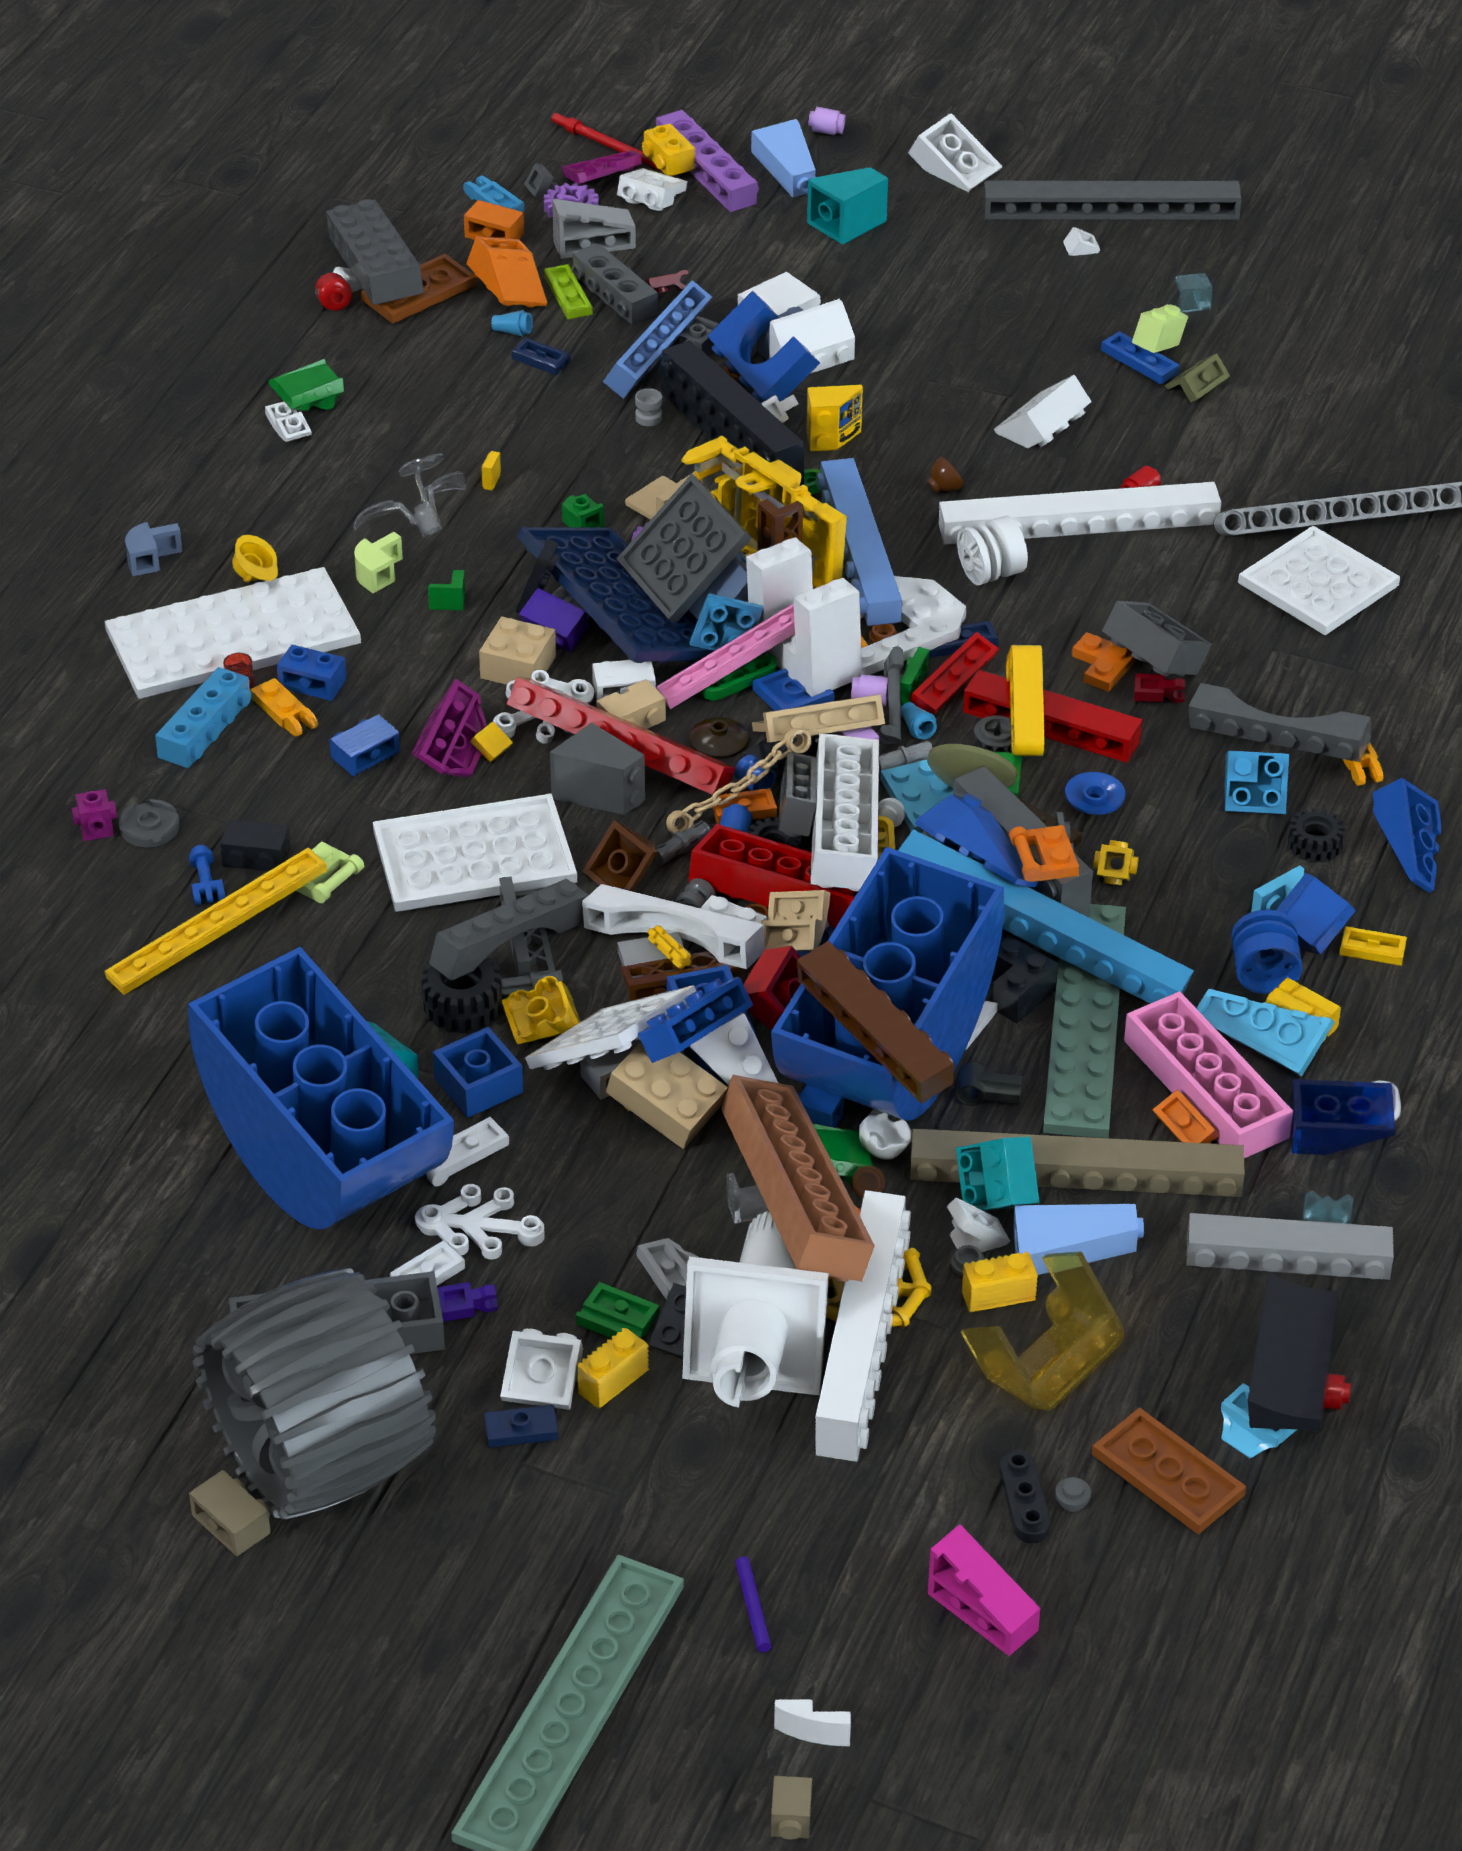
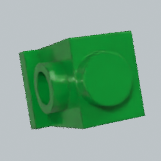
(578, 508)

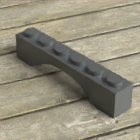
(1333, 735)
(470, 942)

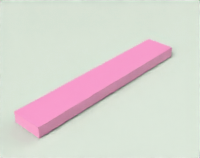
(728, 657)

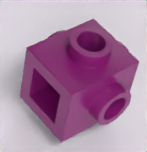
(94, 808)

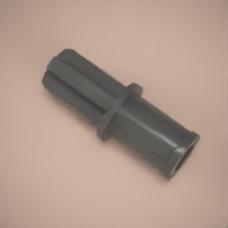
(526, 982)

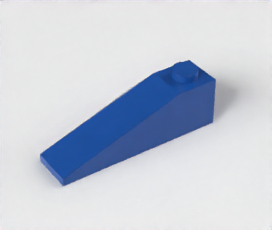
(1411, 826)
(977, 832)

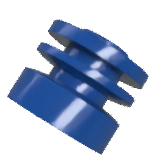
(1266, 950)

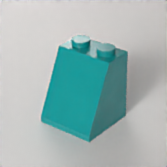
(847, 203)

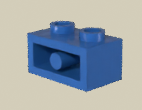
(312, 672)

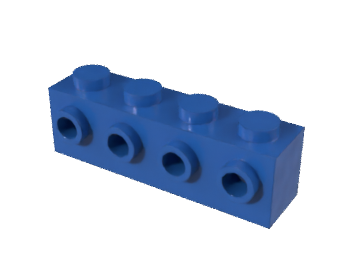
(694, 1019)

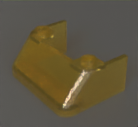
(1073, 1347)

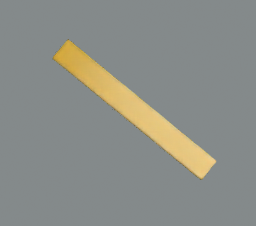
(215, 921)

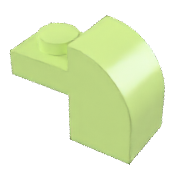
(376, 561)

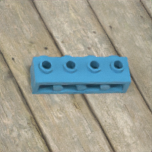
(203, 717)

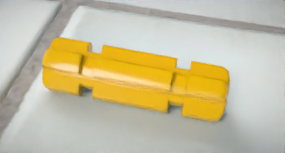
(669, 946)

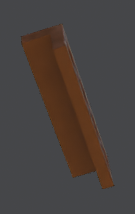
(771, 523)
(656, 977)

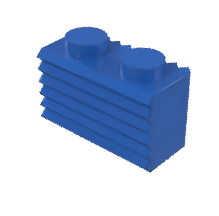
(365, 745)

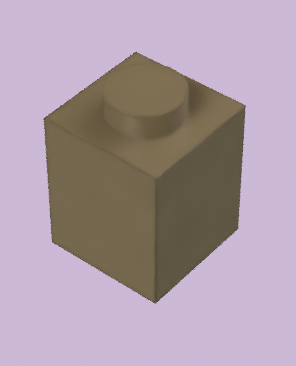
(791, 1807)

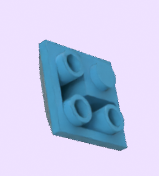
(723, 621)
(1256, 782)

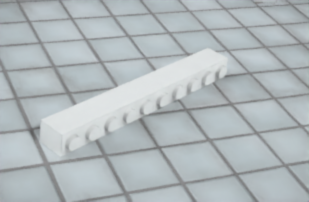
(1088, 511)

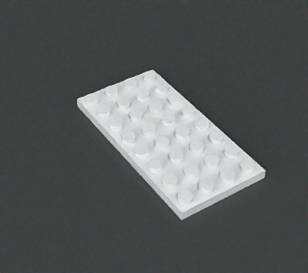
(191, 638)

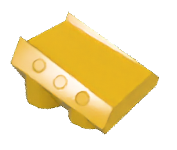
(541, 1011)

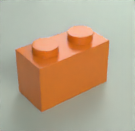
(493, 221)

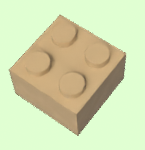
(516, 651)

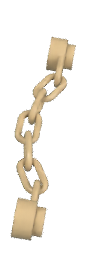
(686, 821)

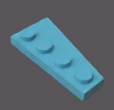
(1271, 1031)

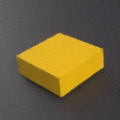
(491, 470)
(491, 742)

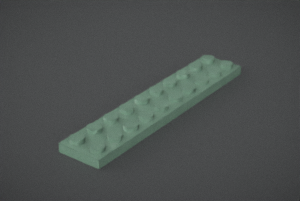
(1083, 1045)
(568, 1709)

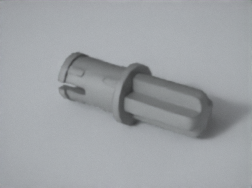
(905, 755)

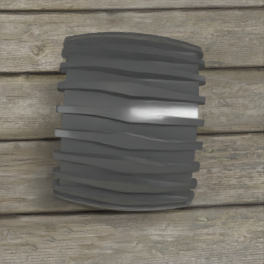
(314, 1392)

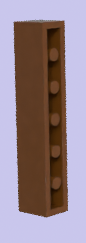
(876, 1021)

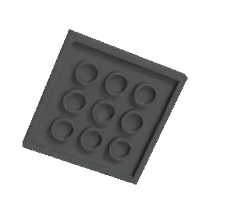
(683, 548)

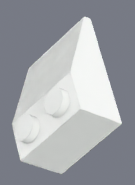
(953, 154)

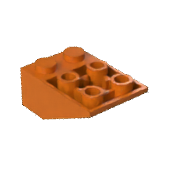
(507, 271)

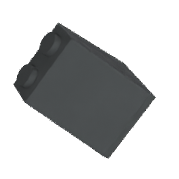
(598, 772)

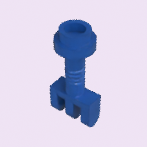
(201, 858)

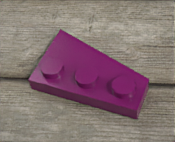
(601, 167)

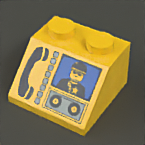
(833, 416)

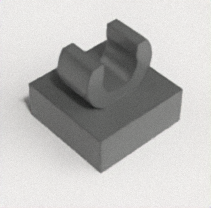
(539, 181)

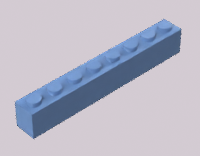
(863, 549)

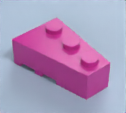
(981, 1592)

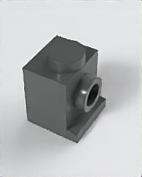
(698, 334)

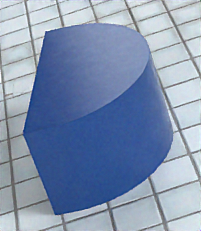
(930, 946)
(313, 1092)

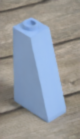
(785, 155)
(1094, 1229)

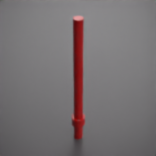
(575, 127)

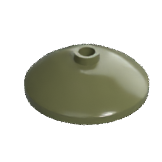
(956, 760)

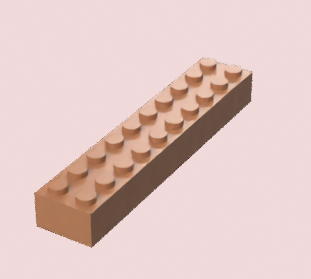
(797, 1179)

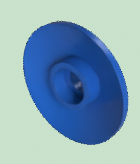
(1095, 793)

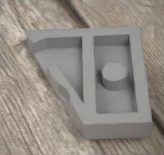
(664, 1263)

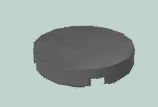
(149, 823)

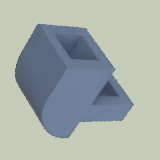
(147, 544)

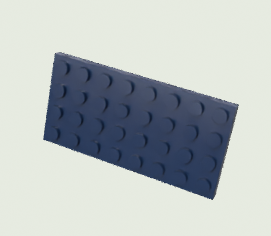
(610, 594)

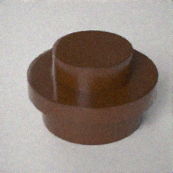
(869, 1179)

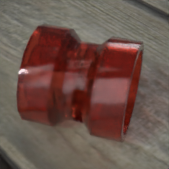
(241, 664)

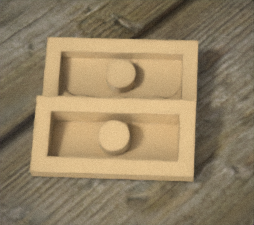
(796, 919)

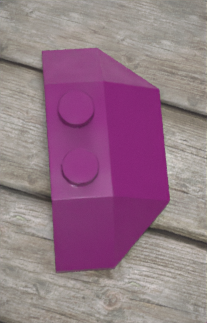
(448, 732)

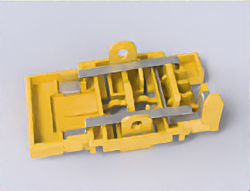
(753, 478)

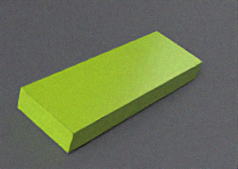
(568, 291)

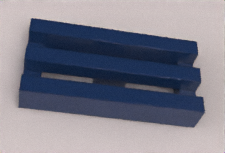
(541, 356)

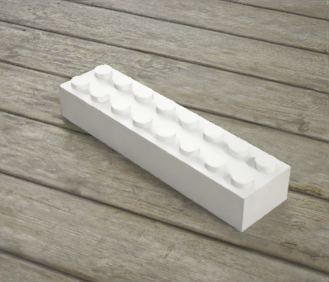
(845, 811)
(861, 1332)

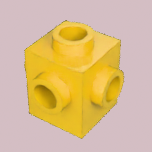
(1103, 861)

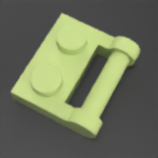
(334, 859)

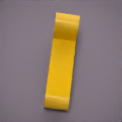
(1025, 676)

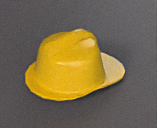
(254, 559)

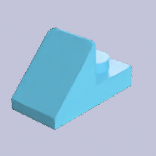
(1274, 892)

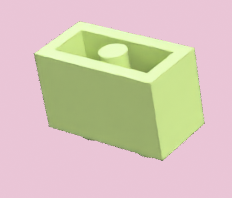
(1160, 328)

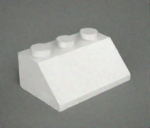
(821, 330)
(1045, 414)

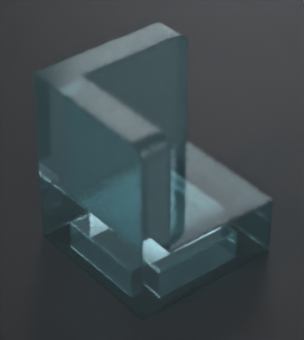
(1194, 292)
(1327, 1209)

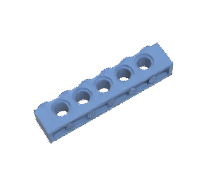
(658, 336)

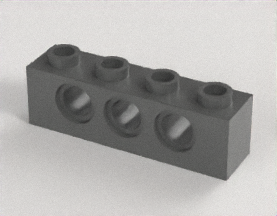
(615, 284)
(798, 794)

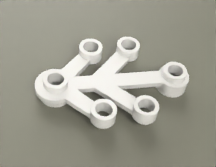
(571, 689)
(438, 1219)

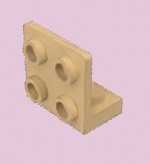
(653, 496)

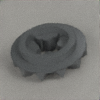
(986, 729)

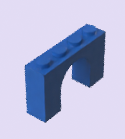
(735, 341)

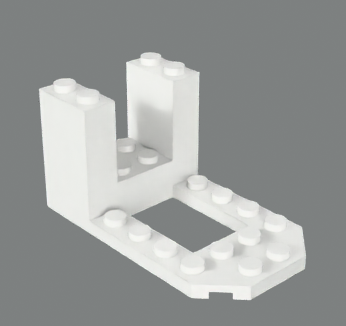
(827, 618)

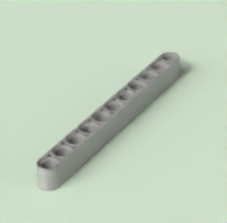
(1350, 509)

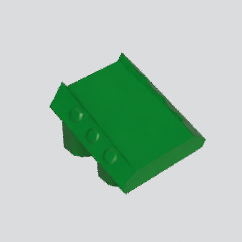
(309, 387)
(844, 1150)

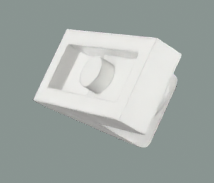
(975, 1227)

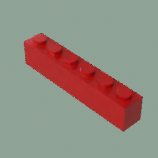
(1064, 718)

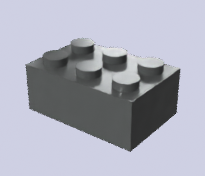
(1156, 638)

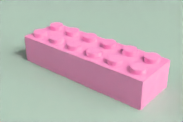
(1209, 1072)

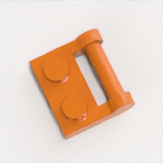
(1053, 849)

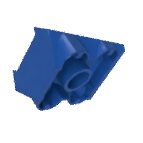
(1316, 912)

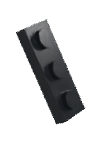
(539, 578)

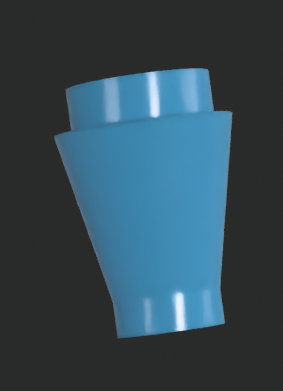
(514, 323)
(919, 722)

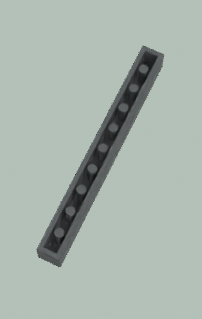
(1112, 200)

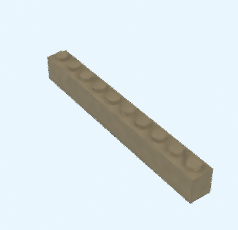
(1097, 1162)

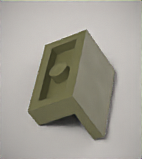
(1201, 377)

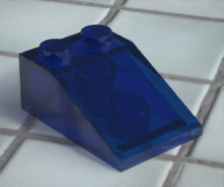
(1339, 1115)

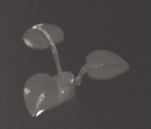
(426, 513)

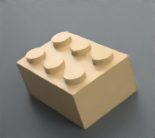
(667, 1094)

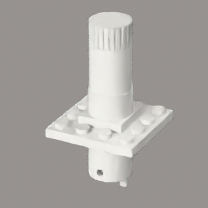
(755, 1320)

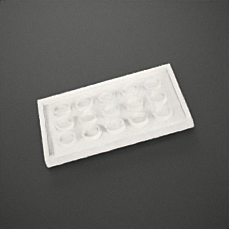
(467, 850)

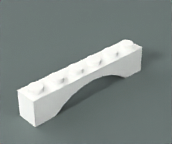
(623, 911)

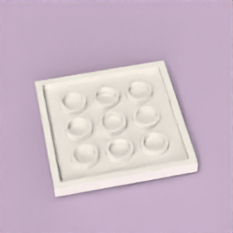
(1319, 580)
(605, 1030)

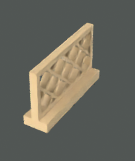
(823, 717)

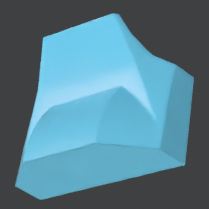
(1237, 1428)

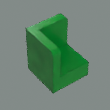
(448, 595)

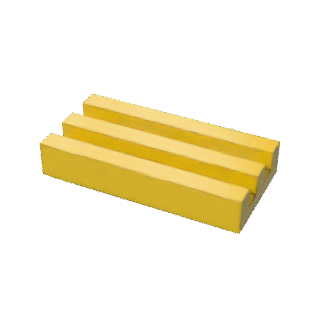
(1373, 946)

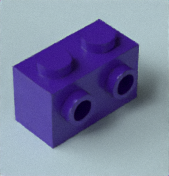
(552, 612)

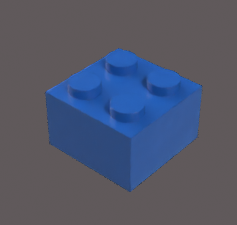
(478, 1072)

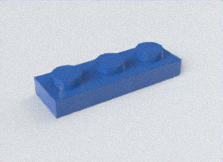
(1149, 364)

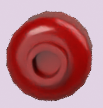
(333, 291)

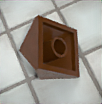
(620, 858)

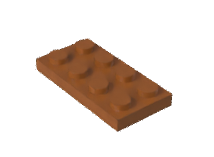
(440, 280)
(1169, 1470)

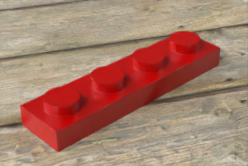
(954, 674)

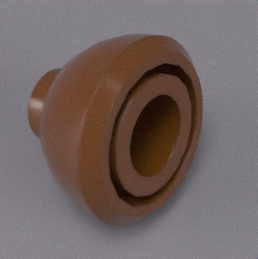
(944, 476)

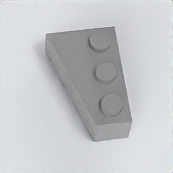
(585, 225)

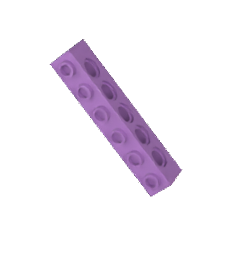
(713, 166)

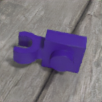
(460, 1300)

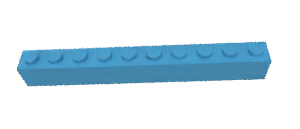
(1067, 931)

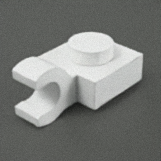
(778, 408)

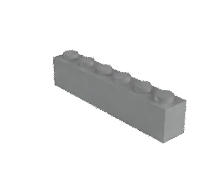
(1290, 1246)

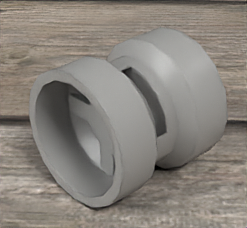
(648, 406)

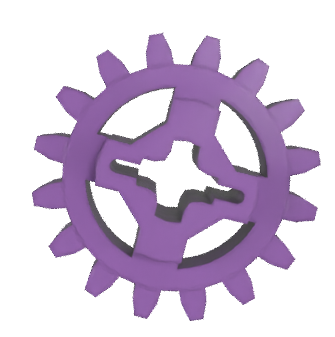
(569, 193)

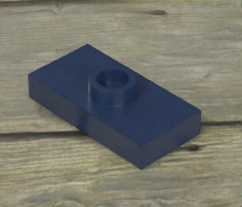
(521, 1426)

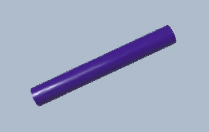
(753, 1604)

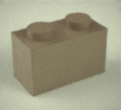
(230, 1512)

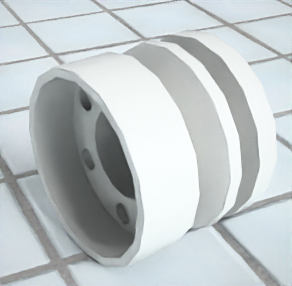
(992, 550)

